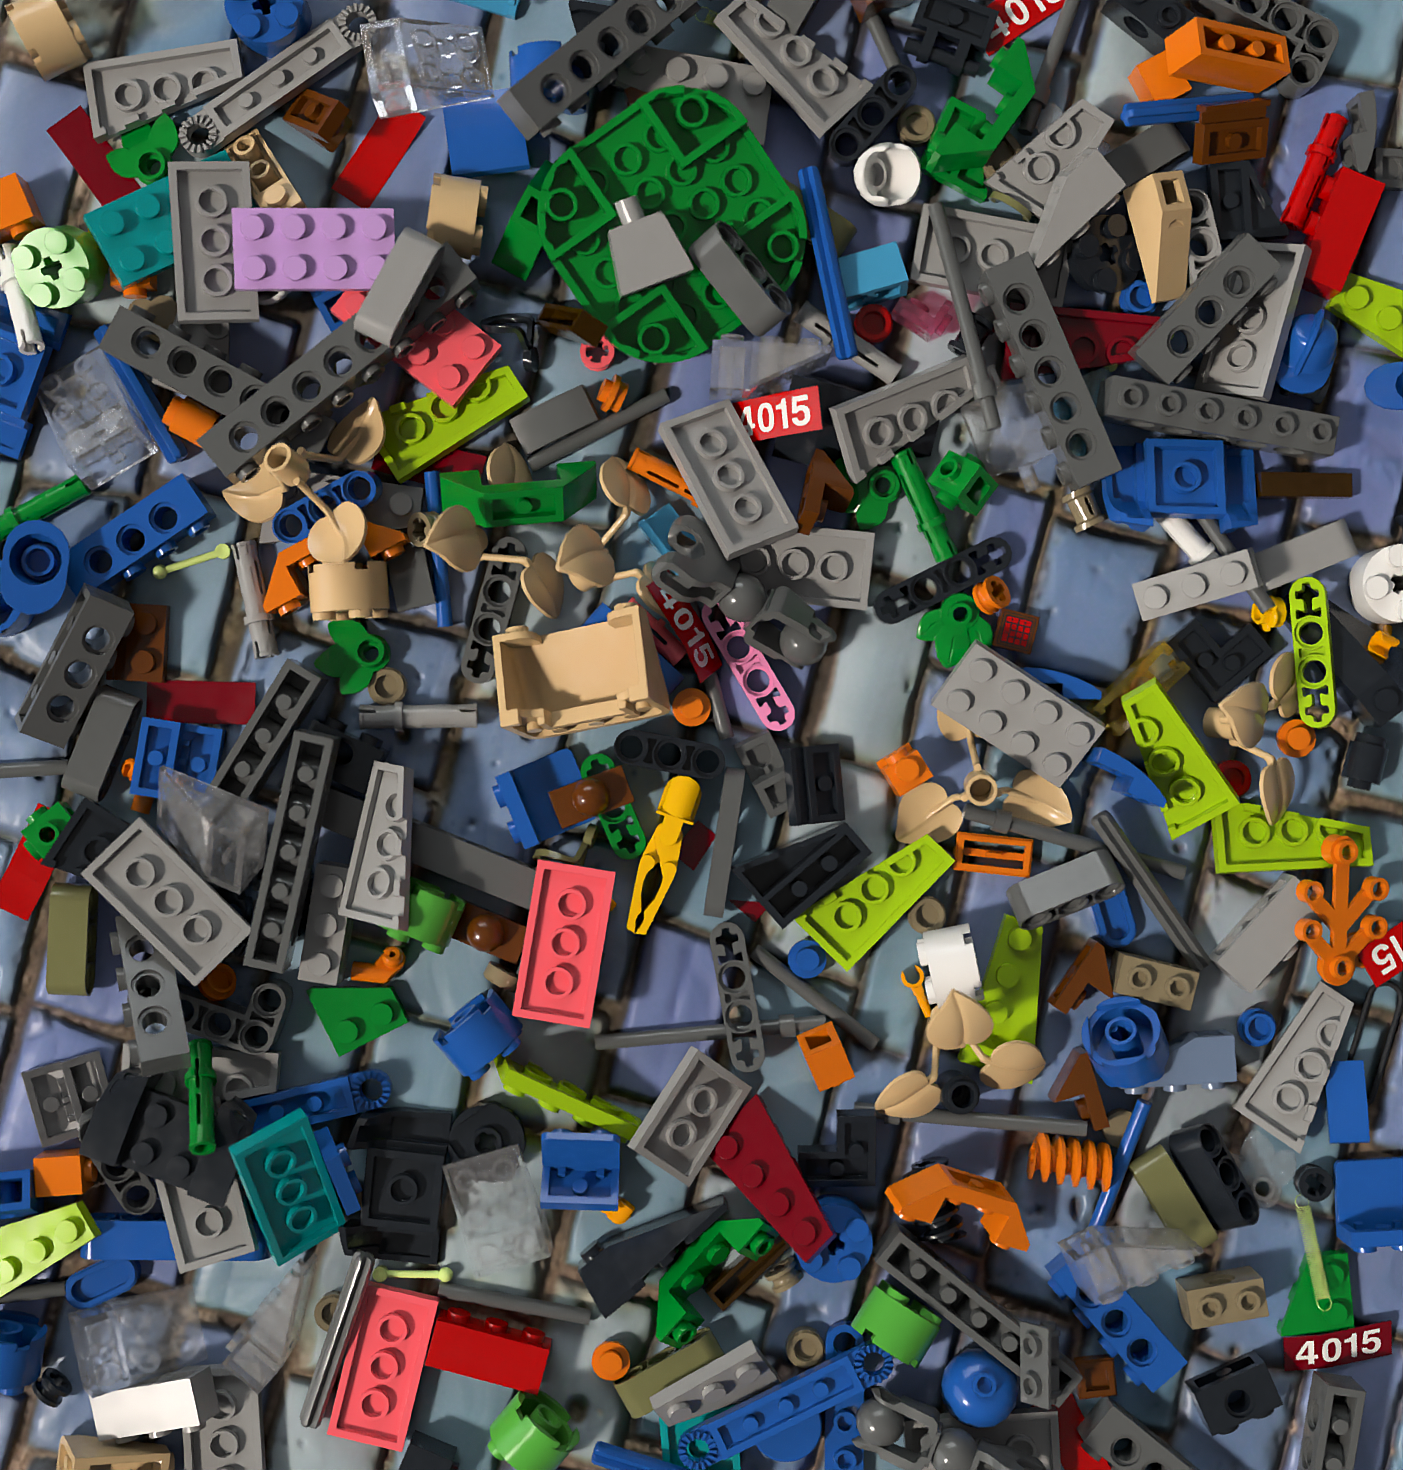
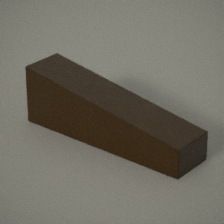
(571, 324)
(1303, 485)
(741, 1274)

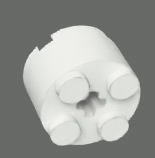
(1373, 588)
(950, 963)

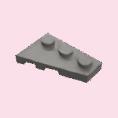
(1033, 169)

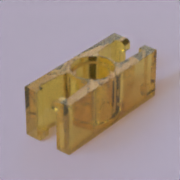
(1139, 670)

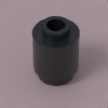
(1365, 761)
(966, 1096)

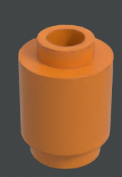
(189, 418)

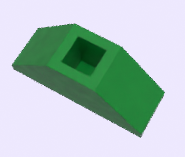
(521, 239)

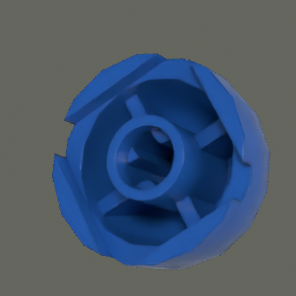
(978, 1389)

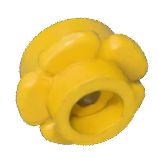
(1271, 619)

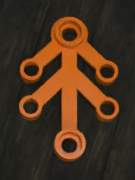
(1340, 914)

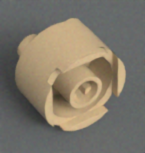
(49, 35)
(453, 213)
(348, 591)

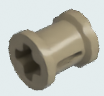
(1084, 508)

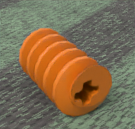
(1071, 1159)

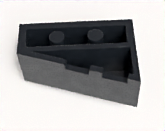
(801, 871)

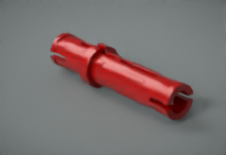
(1319, 158)

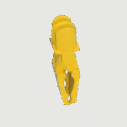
(678, 805)

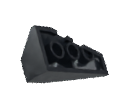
(801, 446)
(1362, 679)
(623, 1261)

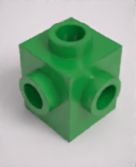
(958, 476)
(41, 825)

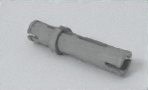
(868, 356)
(253, 595)
(418, 716)

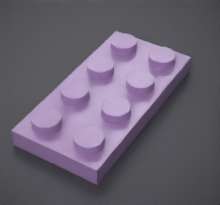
(310, 248)

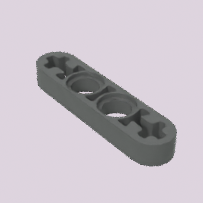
(488, 609)
(724, 842)
(732, 997)

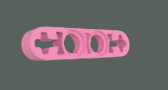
(743, 666)

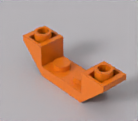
(285, 586)
(925, 1191)

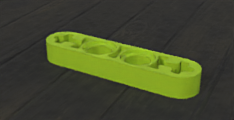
(1307, 653)

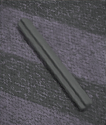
(1150, 890)
(337, 1339)

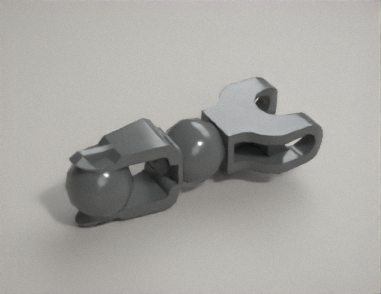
(741, 597)
(883, 1423)

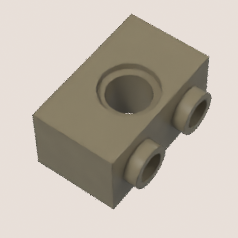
(1153, 980)
(1221, 1297)

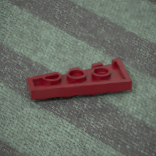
(1092, 335)
(771, 1179)

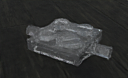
(1014, 445)

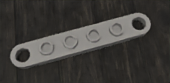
(276, 82)

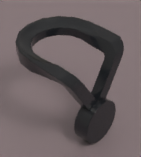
(530, 353)

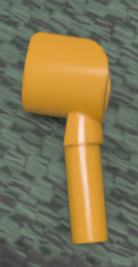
(1382, 641)
(918, 991)
(624, 1212)

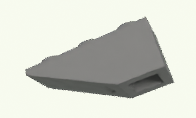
(1075, 197)

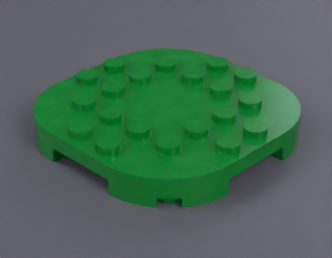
(697, 165)

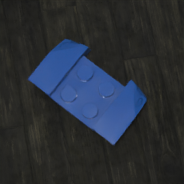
(23, 374)
(1182, 482)

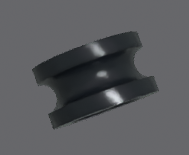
(1324, 1178)
(52, 1387)

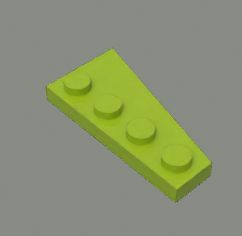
(42, 1241)

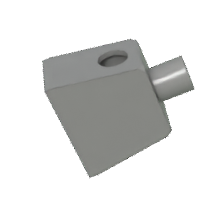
(644, 249)

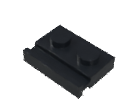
(813, 784)

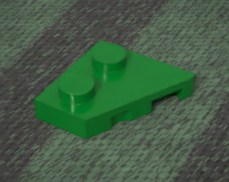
(965, 181)
(357, 1013)
(1303, 1313)

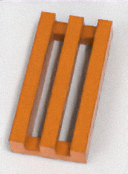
(960, 850)

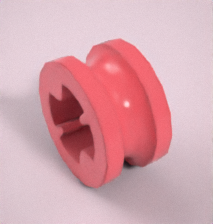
(606, 361)

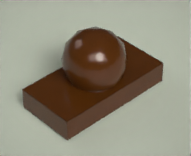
(591, 796)
(491, 933)

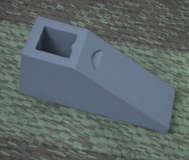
(1197, 1058)

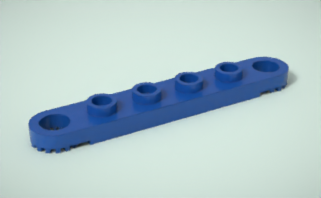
(321, 1099)
(784, 1406)
(840, 1419)

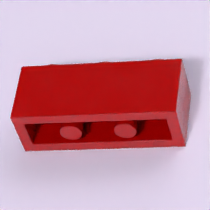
(1338, 229)
(489, 1350)

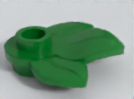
(145, 147)
(867, 502)
(951, 634)
(348, 656)

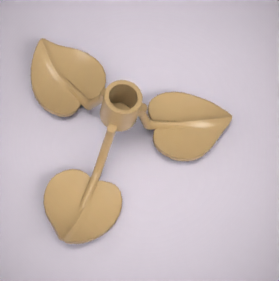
(344, 530)
(463, 543)
(582, 548)
(1242, 722)
(931, 812)
(951, 1027)

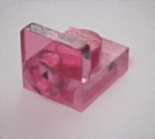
(915, 317)

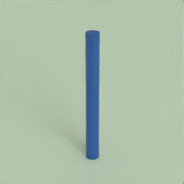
(439, 565)
(1121, 1161)

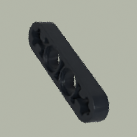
(940, 578)

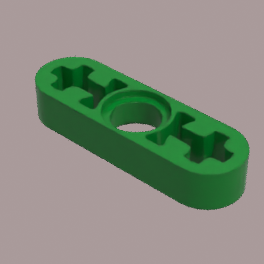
(616, 836)

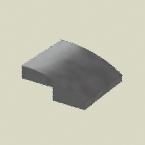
(62, 1093)

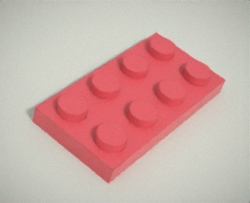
(441, 361)
(563, 943)
(383, 1366)

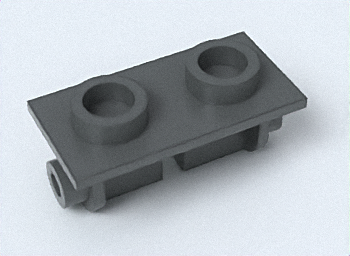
(1037, 1376)

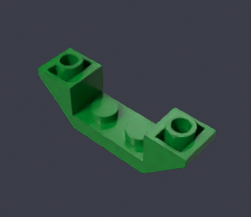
(964, 150)
(522, 501)
(675, 1314)

